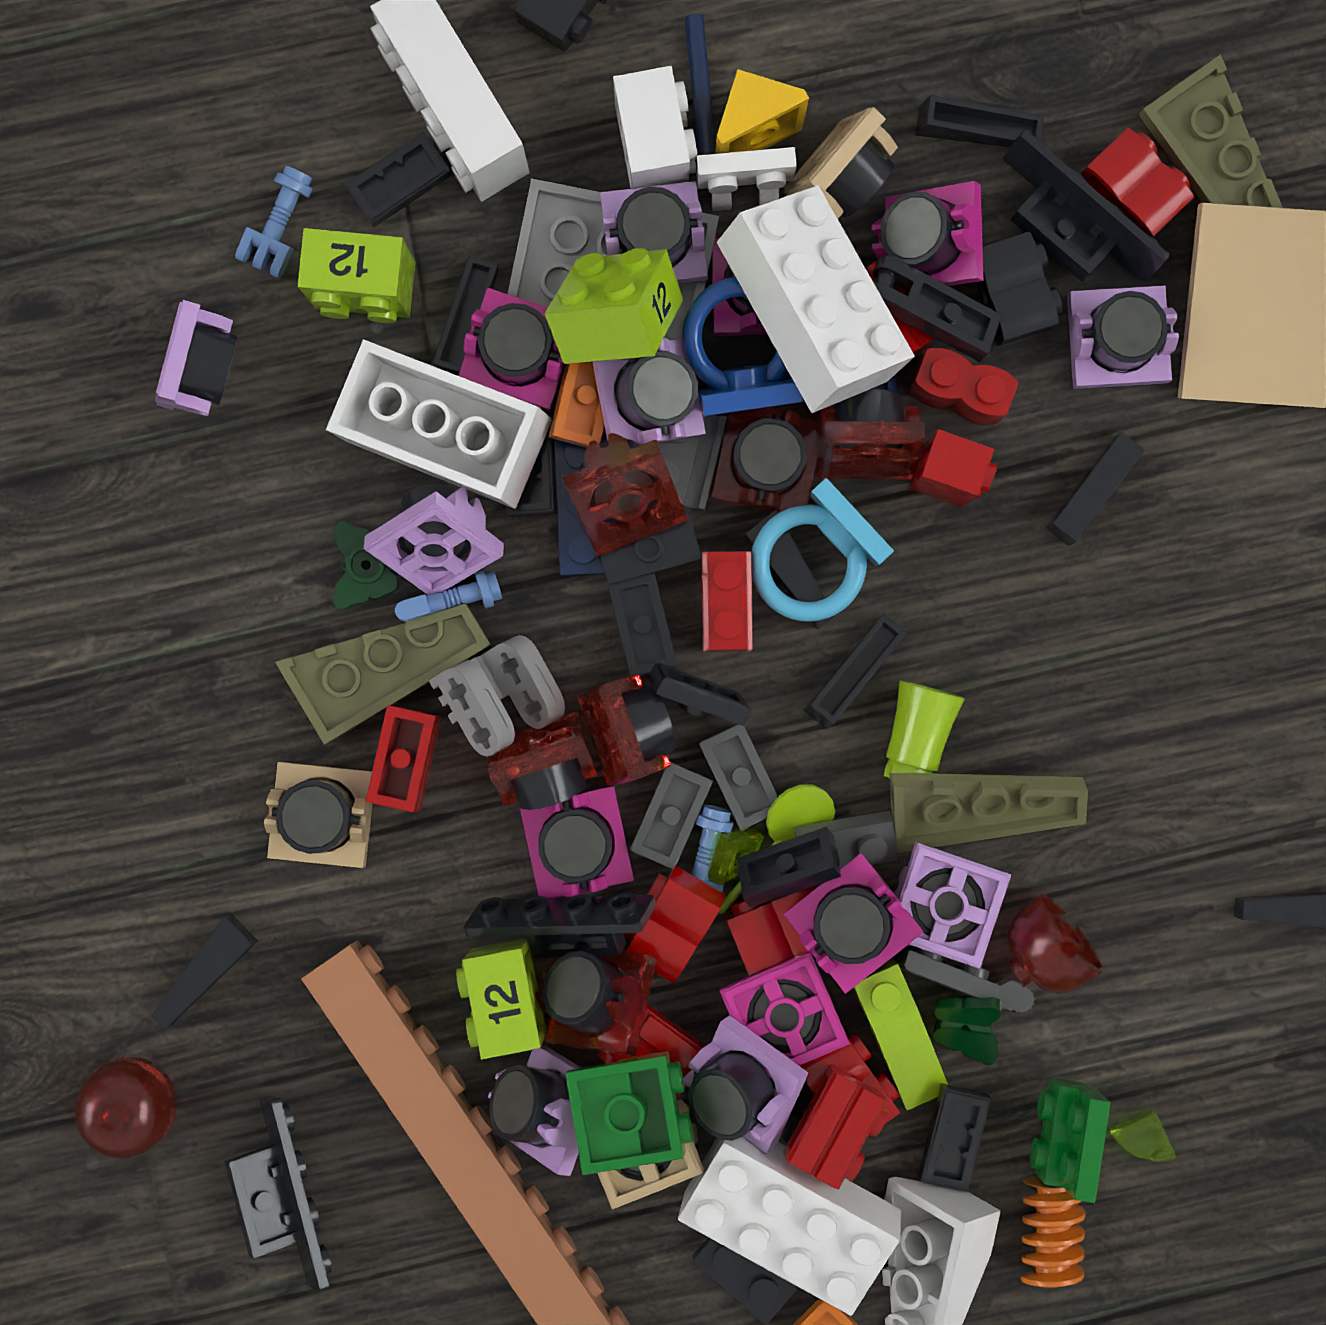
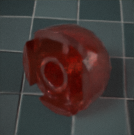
(1050, 949)
(125, 1108)

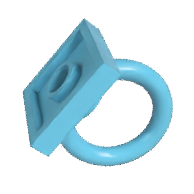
(843, 528)

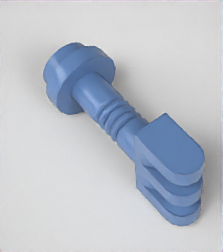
(268, 243)
(485, 589)
(714, 822)

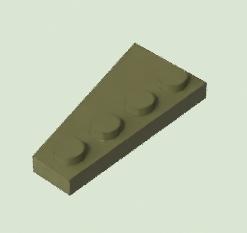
(1208, 140)
(361, 676)
(981, 807)

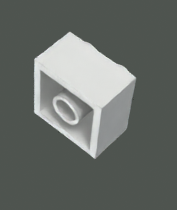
(652, 126)

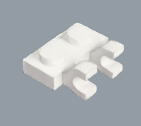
(726, 171)

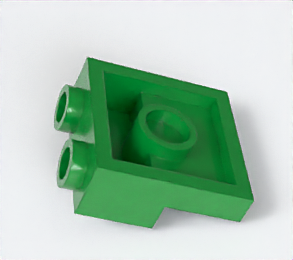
(628, 1113)
(1071, 1137)

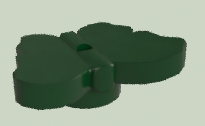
(356, 583)
(967, 1026)

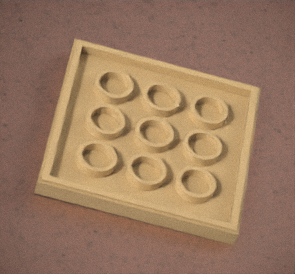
(1256, 307)

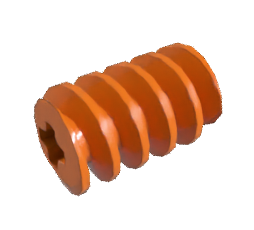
(1054, 1238)

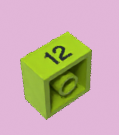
(356, 274)
(614, 306)
(502, 999)

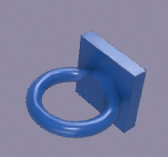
(736, 387)

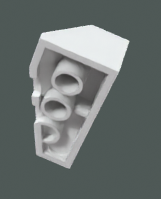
(939, 1253)

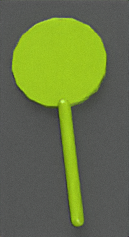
(792, 808)

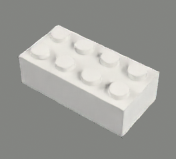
(454, 96)
(814, 298)
(439, 423)
(792, 1221)

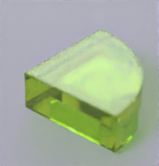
(728, 849)
(1144, 1138)

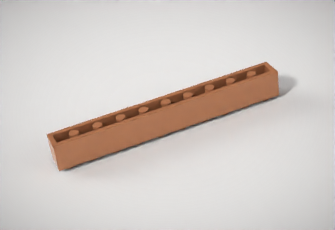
(457, 1141)

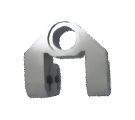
(479, 684)

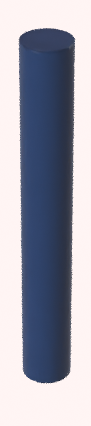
(700, 84)

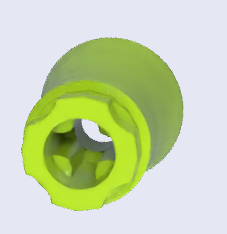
(920, 728)

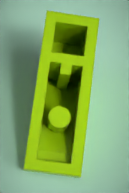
(900, 1034)

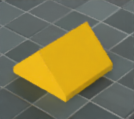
(760, 114)

